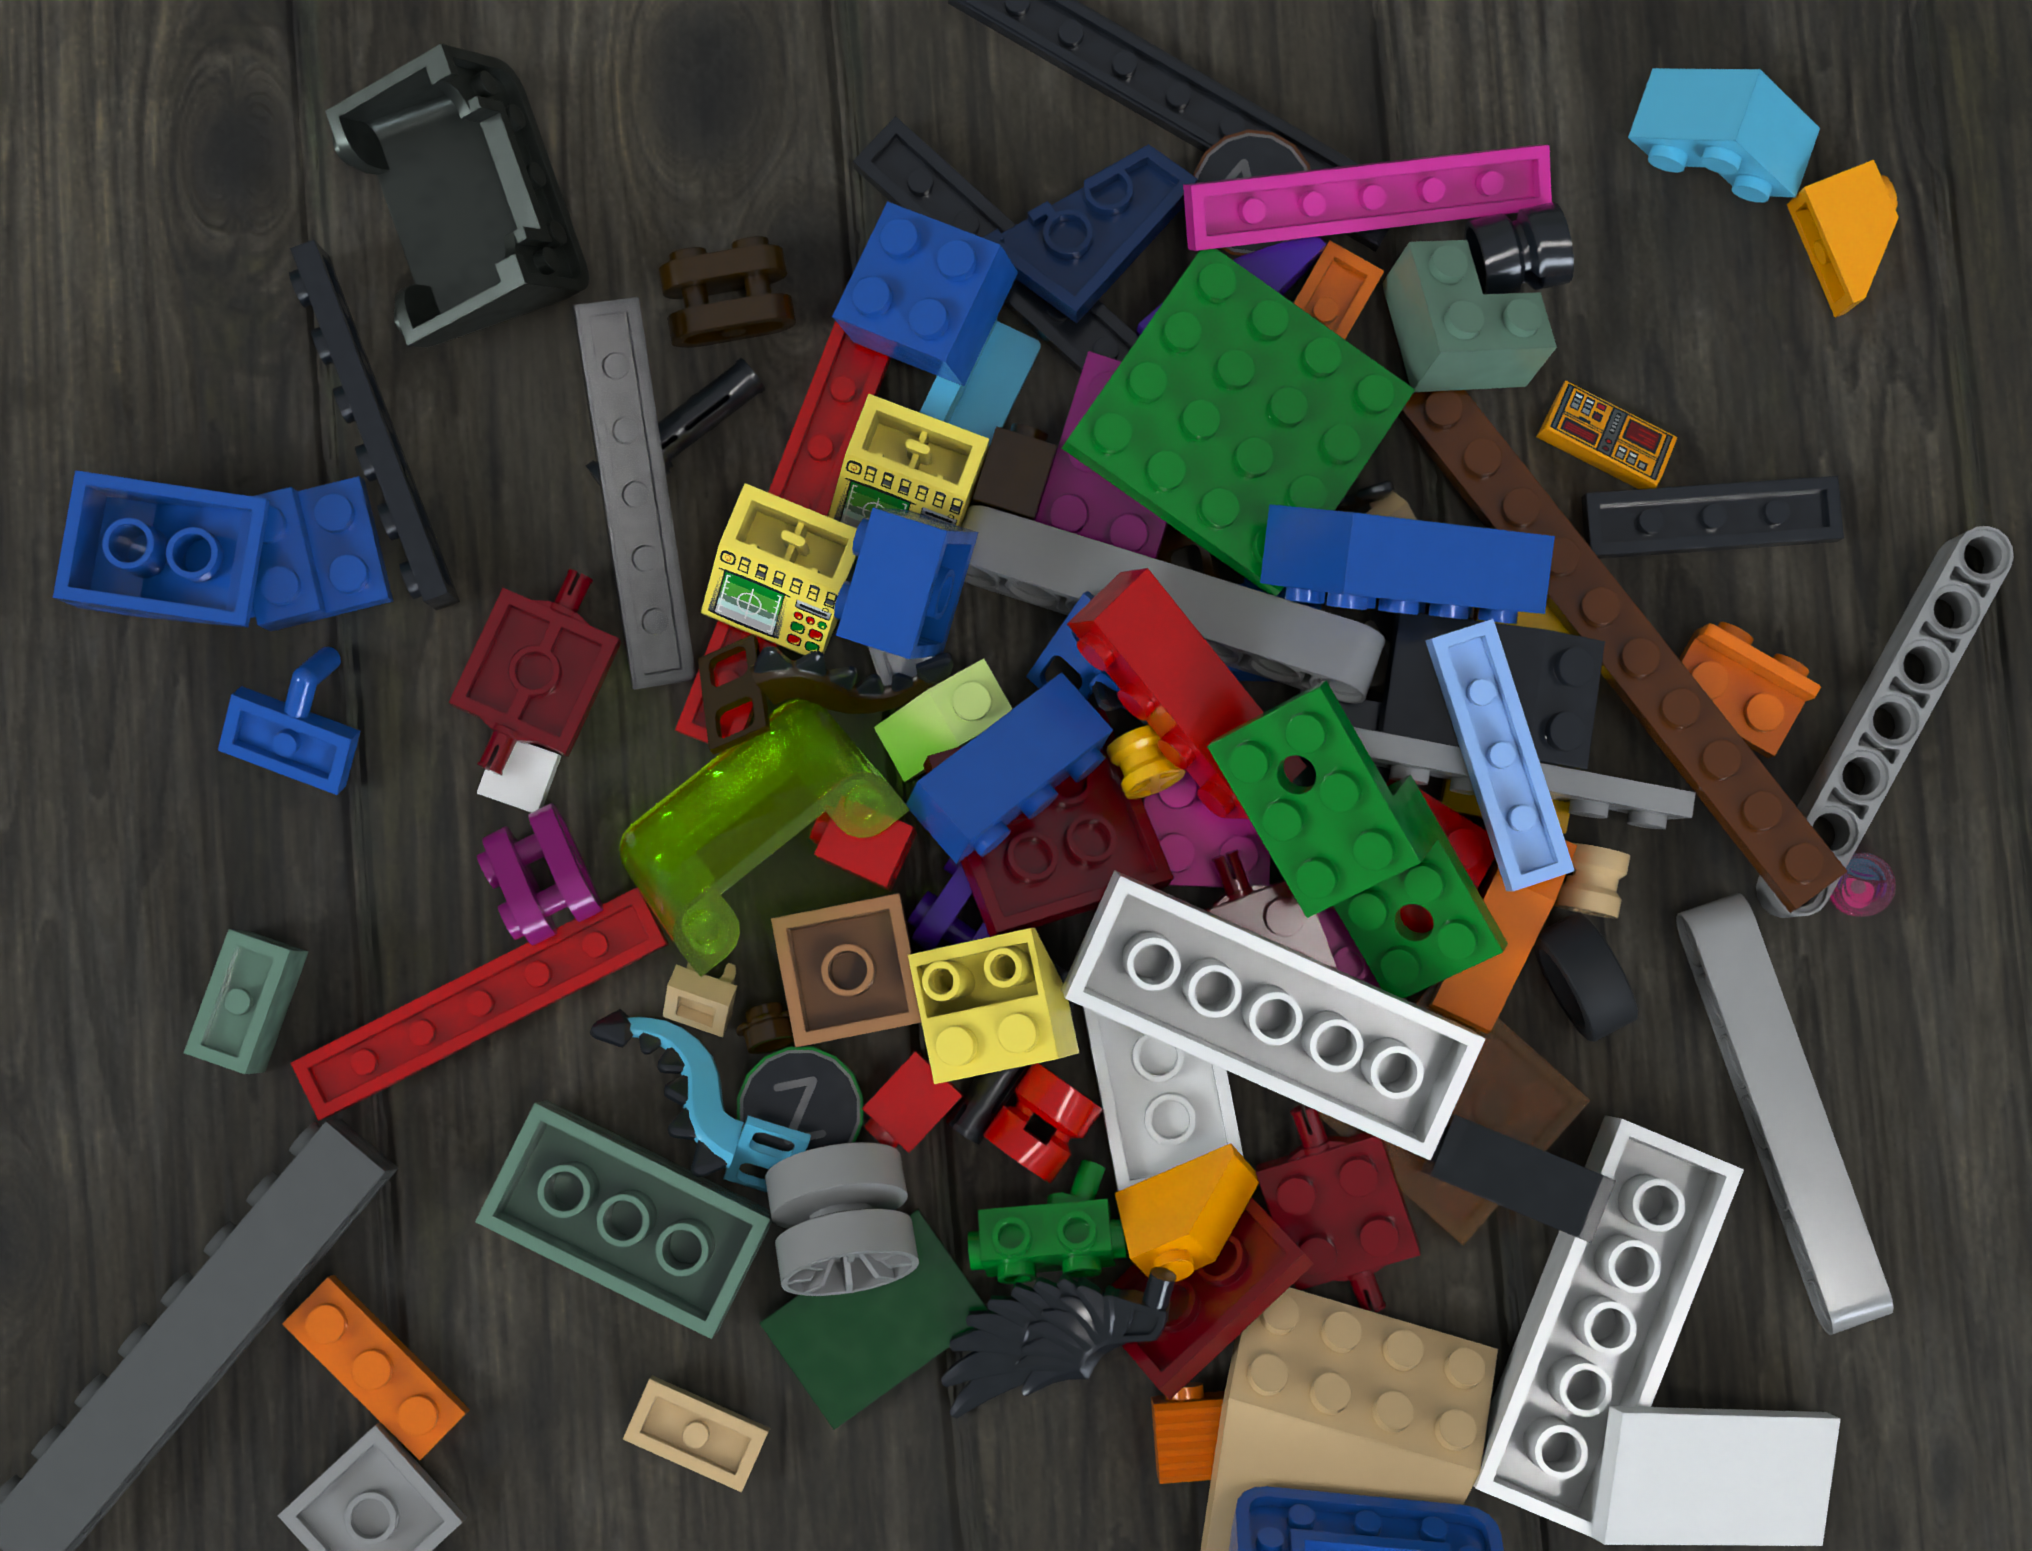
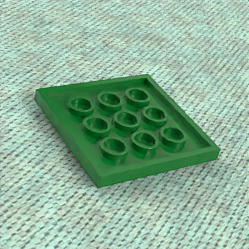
(1234, 410)

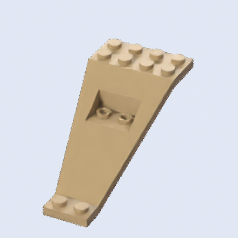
(1347, 1408)

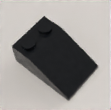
(1550, 669)

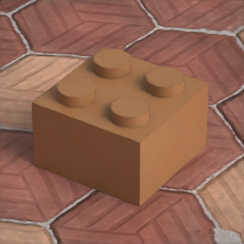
(846, 969)

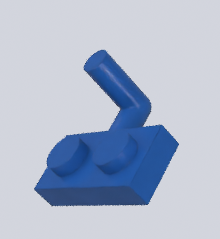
(288, 735)

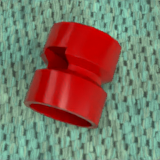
(1058, 1105)

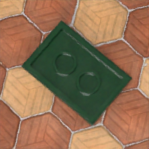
(870, 1340)

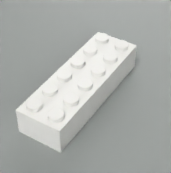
(1272, 1015)
(1603, 1321)

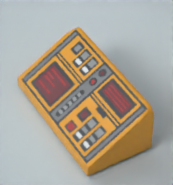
(1607, 437)

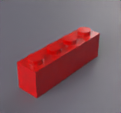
(1169, 679)

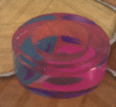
(1865, 887)

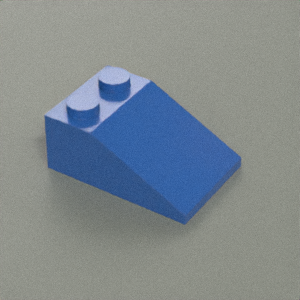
(160, 550)

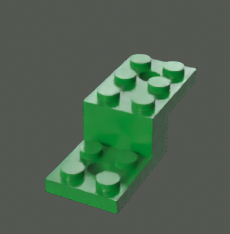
(1357, 843)

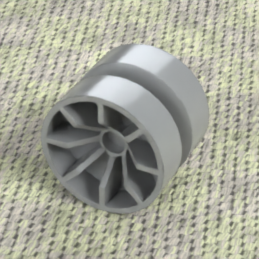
(841, 1219)

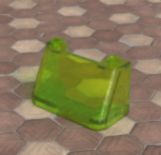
(742, 813)

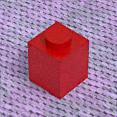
(909, 1104)

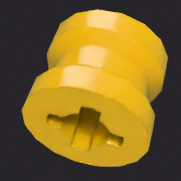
(1142, 763)

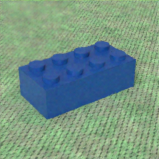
(1405, 564)

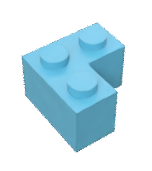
(1729, 124)

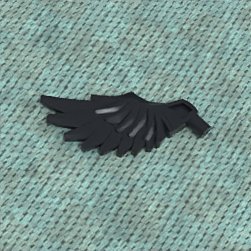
(1052, 1334)

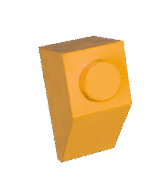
(1846, 230)
(1186, 1212)

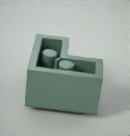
(1456, 333)

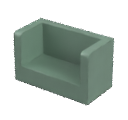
(246, 1002)

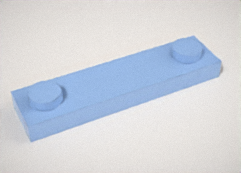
(1500, 755)

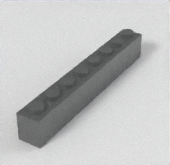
(193, 1341)

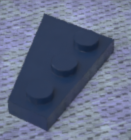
(1089, 238)

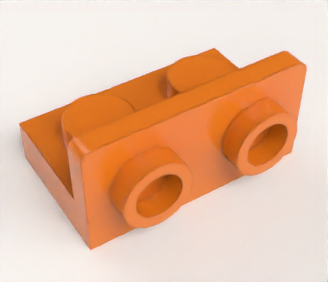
(1748, 686)

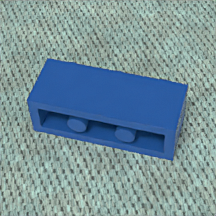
(1010, 770)

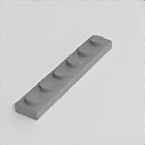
(1586, 791)

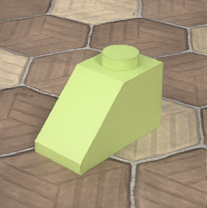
(943, 718)

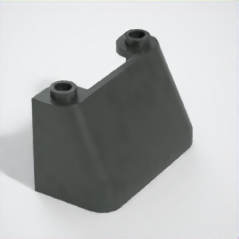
(463, 191)

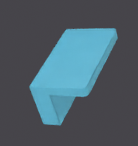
(990, 386)

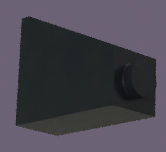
(1520, 1177)

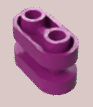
(508, 866)

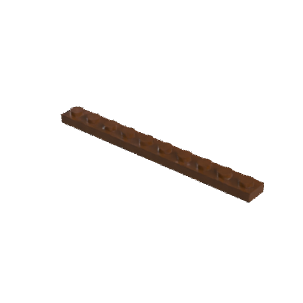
(1635, 656)

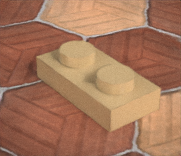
(696, 1433)

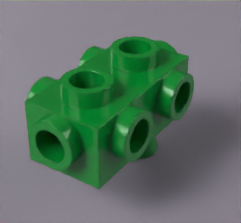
(1064, 1235)

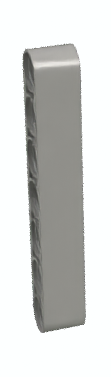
(1239, 623)
(1905, 700)
(1784, 1114)

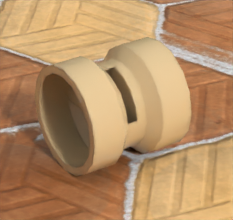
(1594, 882)

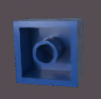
(925, 293)
(904, 582)

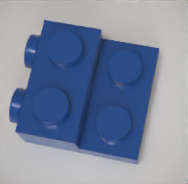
(319, 556)

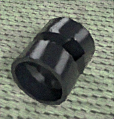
(1521, 251)

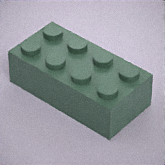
(625, 1217)

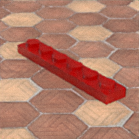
(478, 1005)

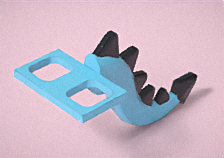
(701, 1096)

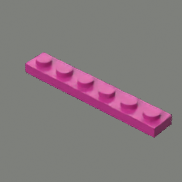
(1366, 196)

